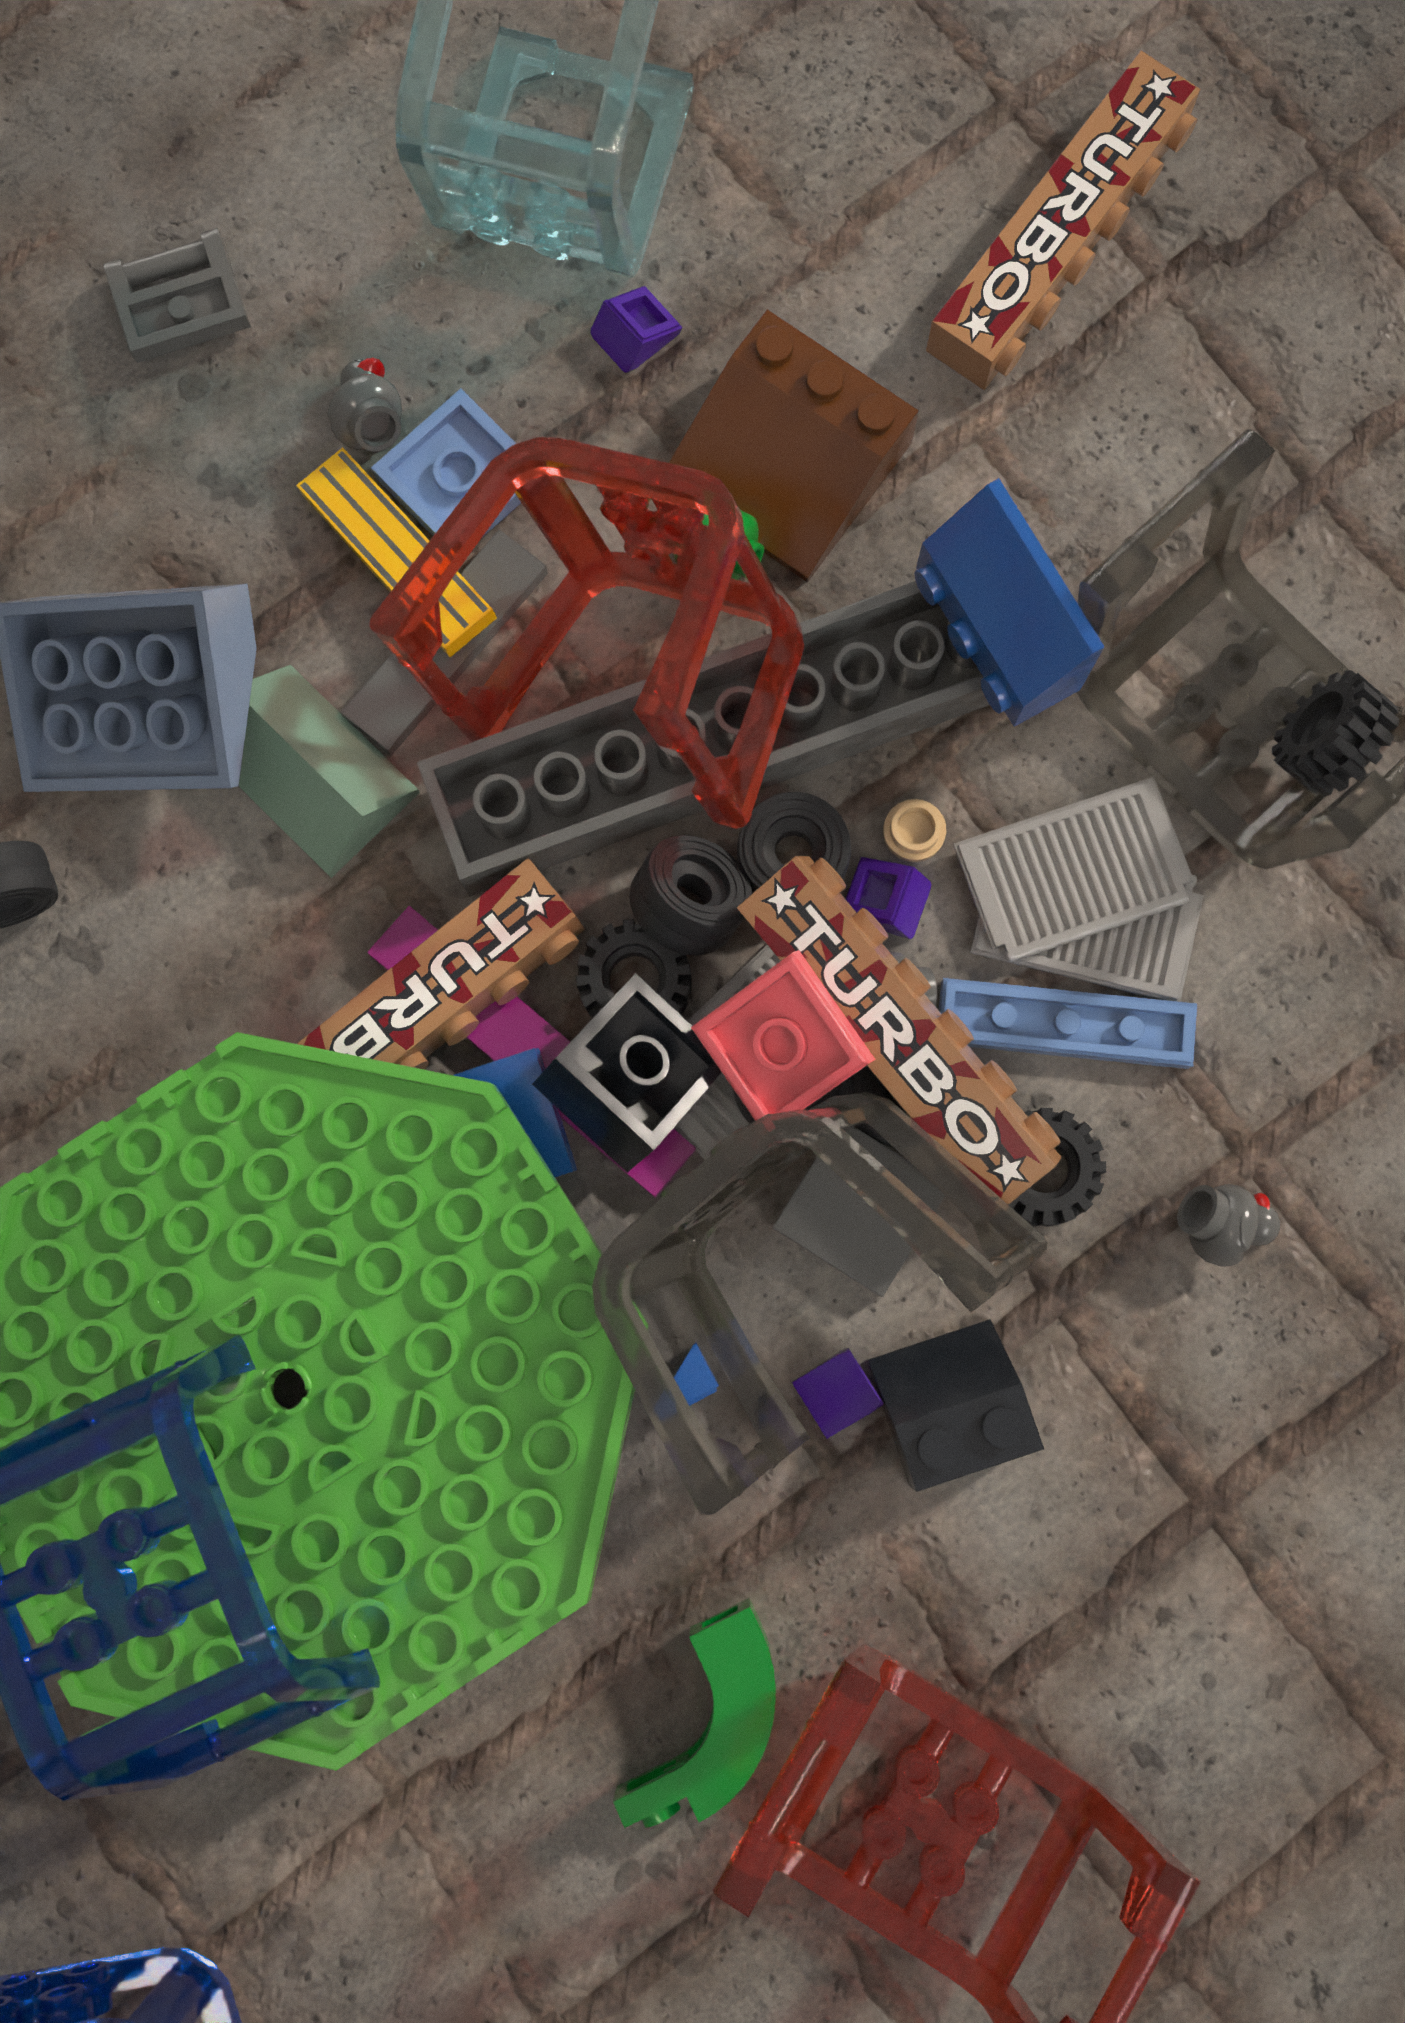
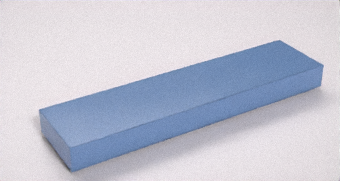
(1073, 1023)

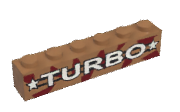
(1063, 220)
(456, 974)
(916, 1048)

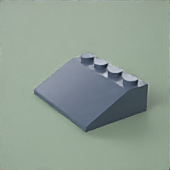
(129, 687)

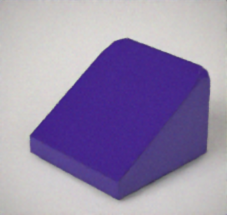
(633, 328)
(891, 894)
(837, 1393)

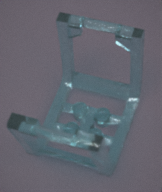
(526, 211)

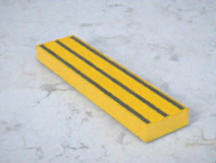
(388, 541)

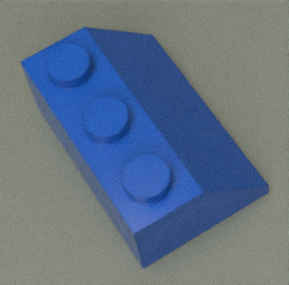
(1007, 606)

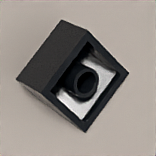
(630, 1074)
(954, 1405)

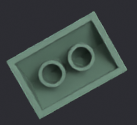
(316, 771)

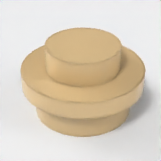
(914, 830)

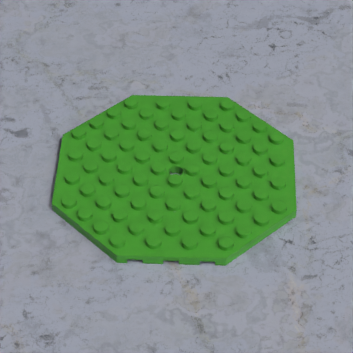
(449, 1345)

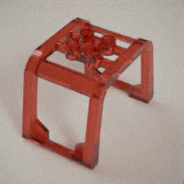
(701, 579)
(1153, 1902)

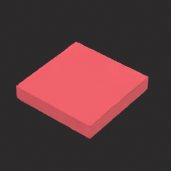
(783, 1040)

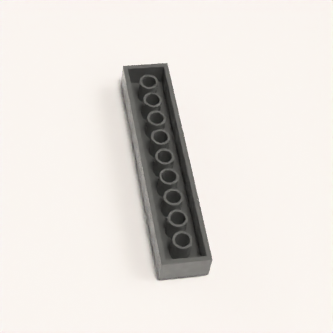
(602, 778)

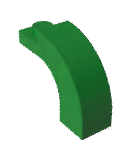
(734, 1740)

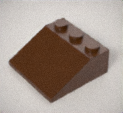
(797, 440)

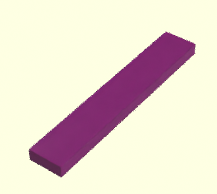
(518, 1028)

